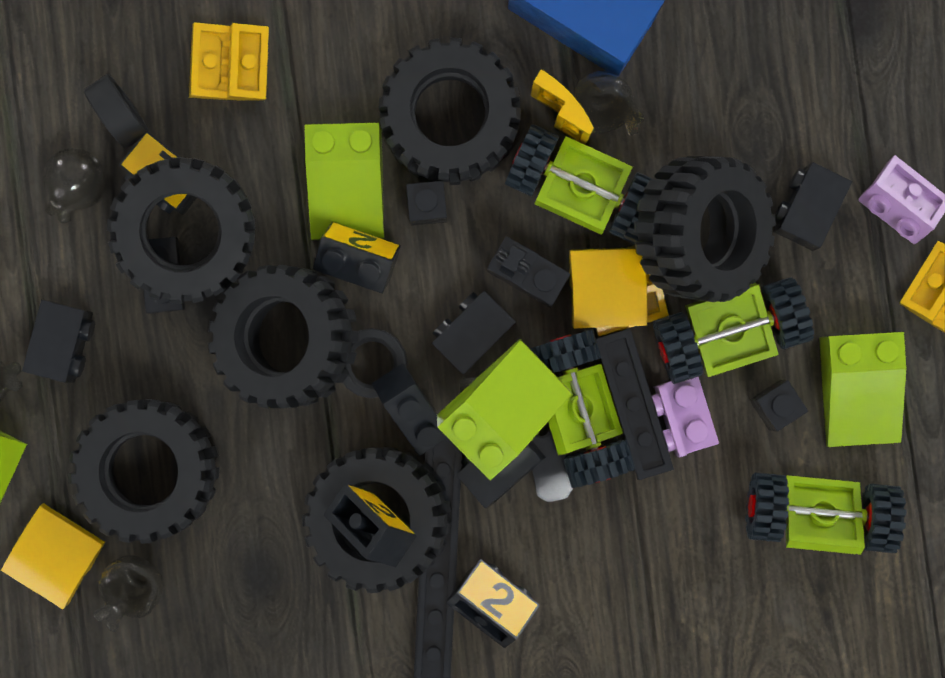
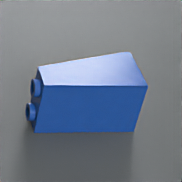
(596, 29)

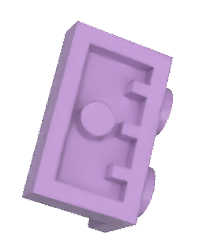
(905, 200)
(685, 416)

